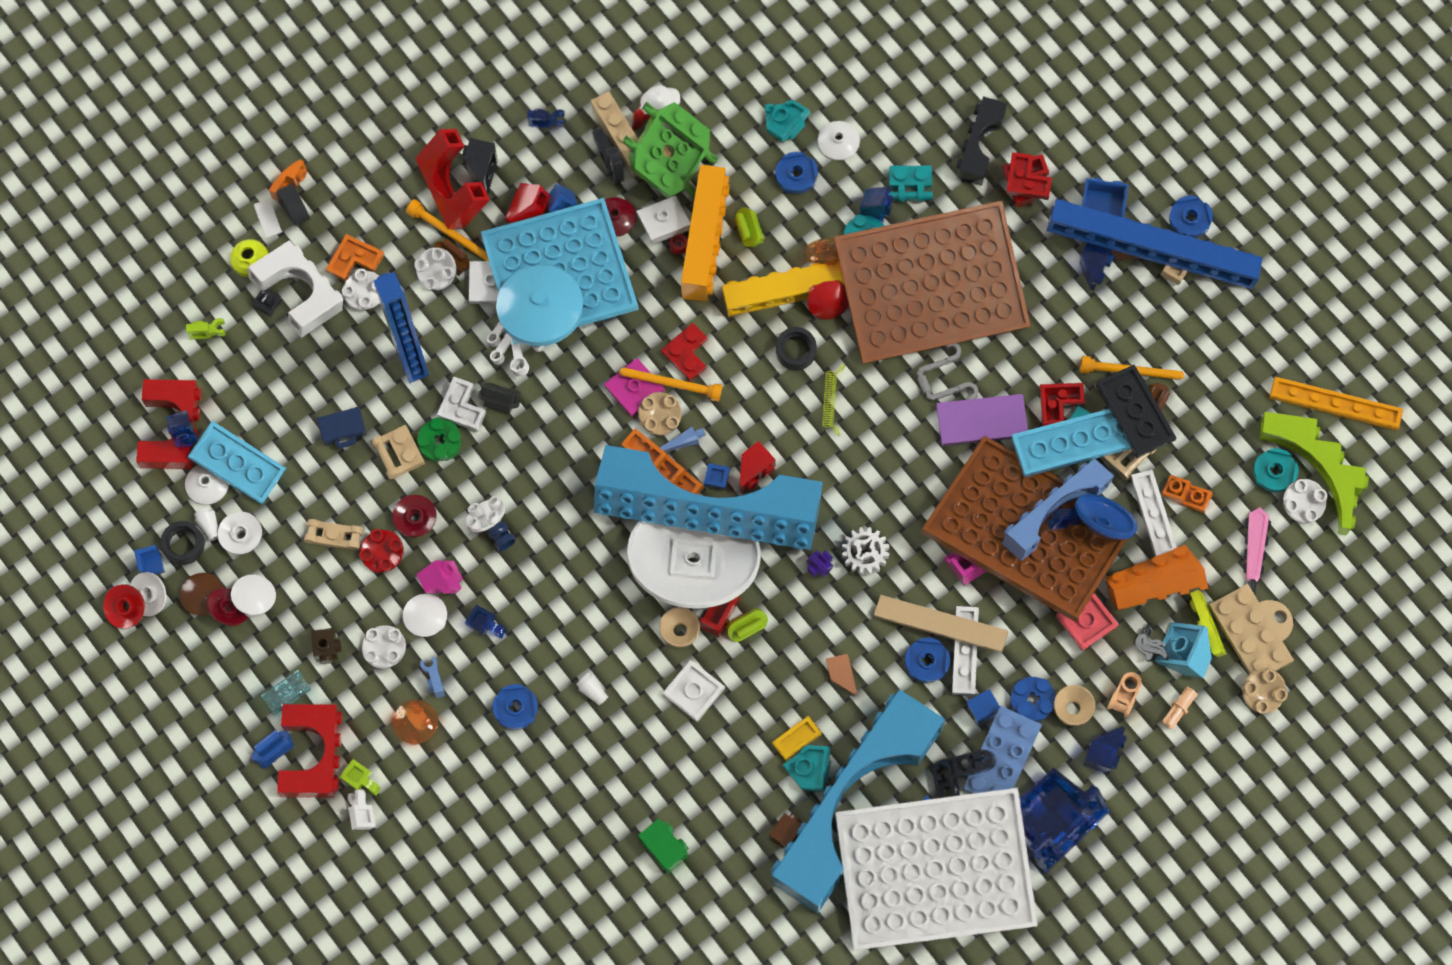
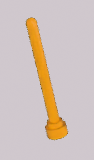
(416, 210)
(1089, 365)
(711, 391)

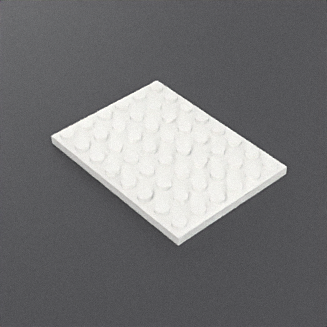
(936, 869)

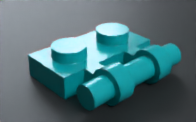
(911, 178)

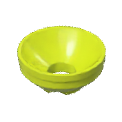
(240, 264)

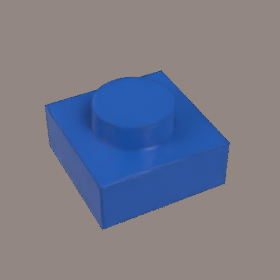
(716, 476)

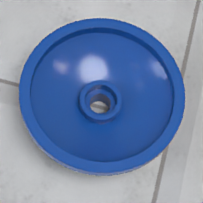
(1105, 517)

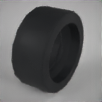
(293, 204)
(796, 332)
(177, 527)

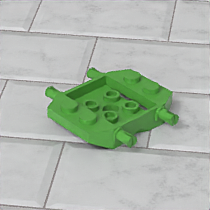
(647, 156)

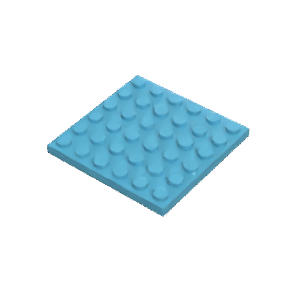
(575, 241)

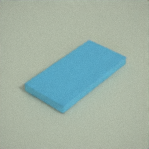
(236, 462)

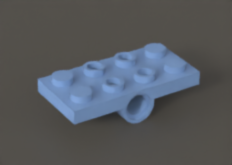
(1011, 742)

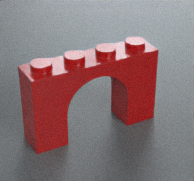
(435, 162)
(172, 394)
(321, 779)

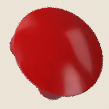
(827, 299)
(381, 551)

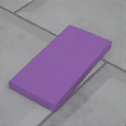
(974, 418)

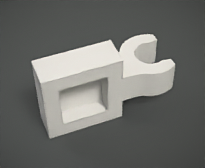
(360, 813)

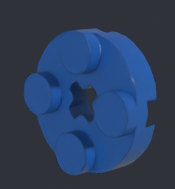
(793, 184)
(1197, 208)
(918, 669)
(1041, 689)
(505, 699)

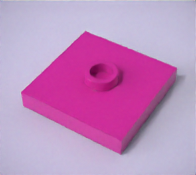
(631, 391)

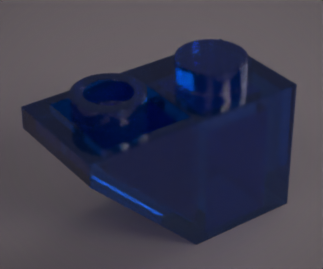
(877, 203)
(1093, 263)
(181, 429)
(1103, 751)

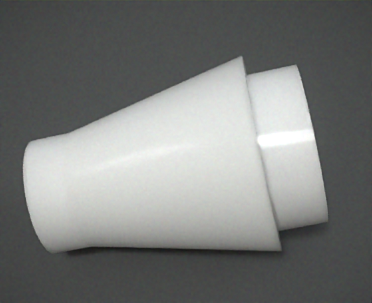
(207, 522)
(592, 689)

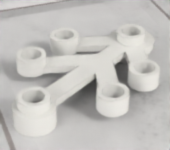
(518, 360)

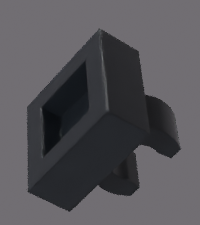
(267, 302)

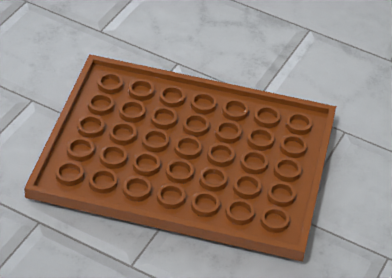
(932, 282)
(991, 497)

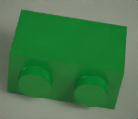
(663, 845)

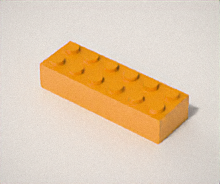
(705, 233)

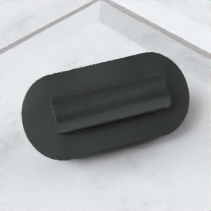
(499, 397)

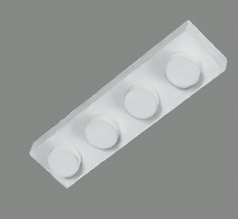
(1153, 512)
(965, 658)

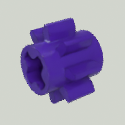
(820, 563)

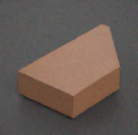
(841, 673)

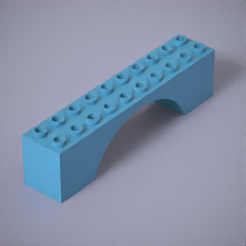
(776, 514)
(897, 738)

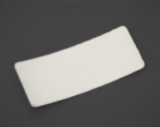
(267, 218)

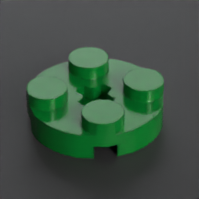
(436, 428)

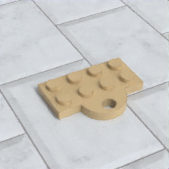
(1253, 629)

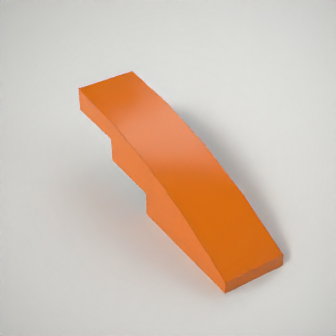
(665, 465)

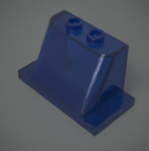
(1059, 816)

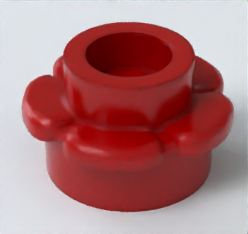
(678, 239)

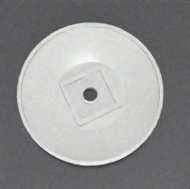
(662, 568)

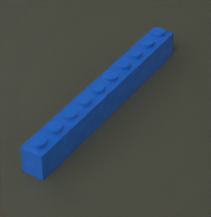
(1154, 244)
(401, 326)

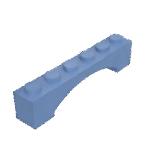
(1024, 538)

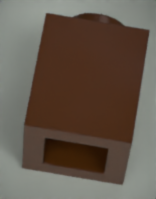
(785, 830)

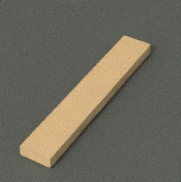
(941, 623)

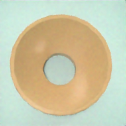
(675, 617)
(1077, 695)

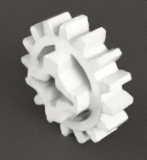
(871, 556)

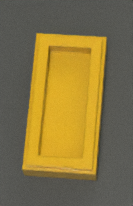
(797, 738)

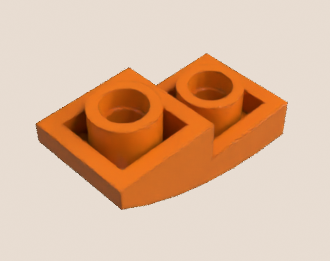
(292, 174)
(1188, 495)

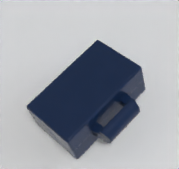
(342, 427)

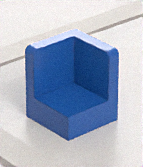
(561, 198)
(149, 560)
(983, 707)

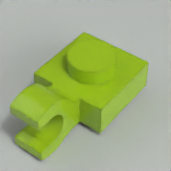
(203, 330)
(358, 776)

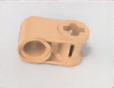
(1124, 698)

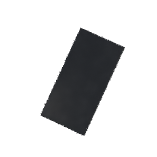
(1135, 411)

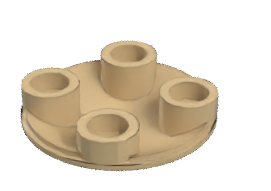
(660, 413)
(1264, 690)

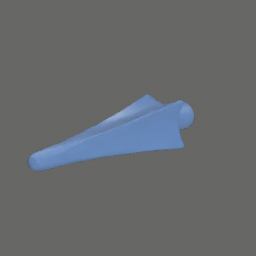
(686, 439)

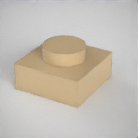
(1173, 274)

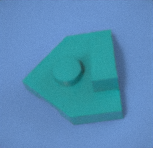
(785, 119)
(810, 768)

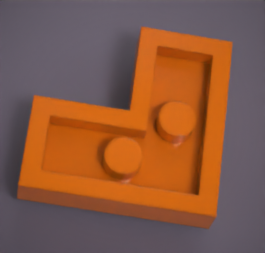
(353, 252)

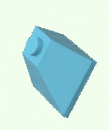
(1187, 649)

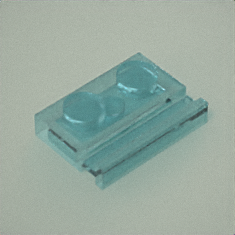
(286, 692)

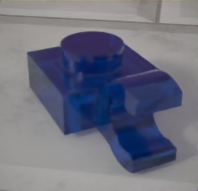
(543, 119)
(1063, 518)
(483, 621)

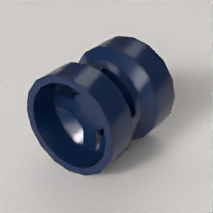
(501, 536)

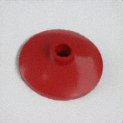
(116, 610)

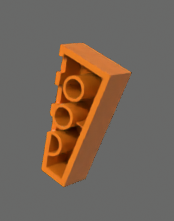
(1156, 578)

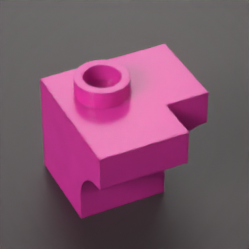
(963, 569)
(440, 577)

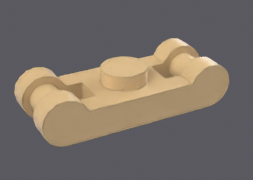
(333, 535)

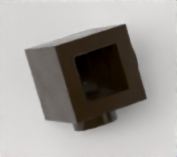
(325, 645)

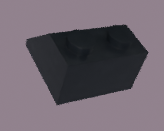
(481, 161)

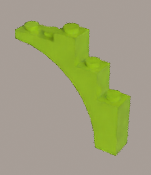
(1302, 437)

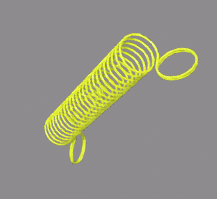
(832, 403)

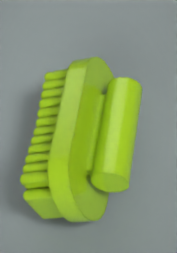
(749, 227)
(746, 624)

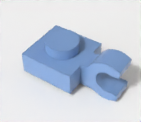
(434, 683)

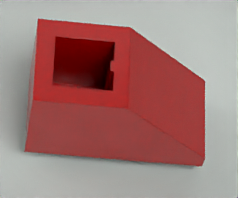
(528, 202)
(754, 465)

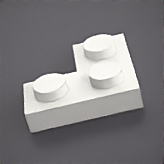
(456, 406)

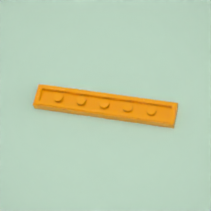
(1336, 403)

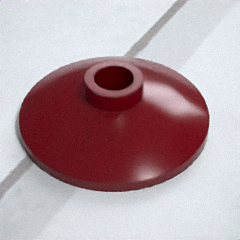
(626, 219)
(409, 507)
(222, 608)

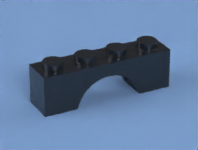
(988, 119)

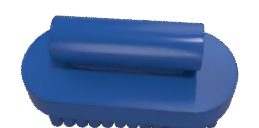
(272, 748)

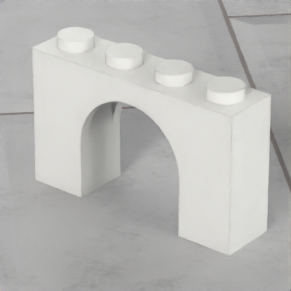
(289, 262)

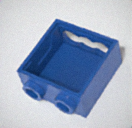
(1105, 196)

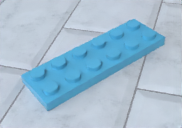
(1068, 442)

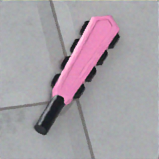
(1256, 539)

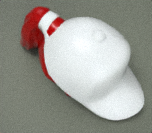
(658, 97)

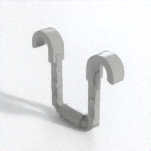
(925, 385)

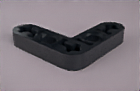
(610, 156)
(955, 773)

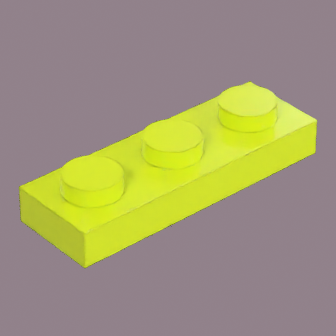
(1200, 606)

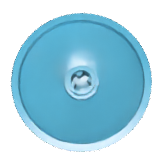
(540, 305)

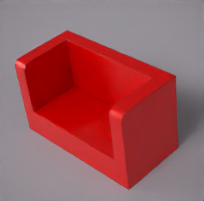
(718, 616)

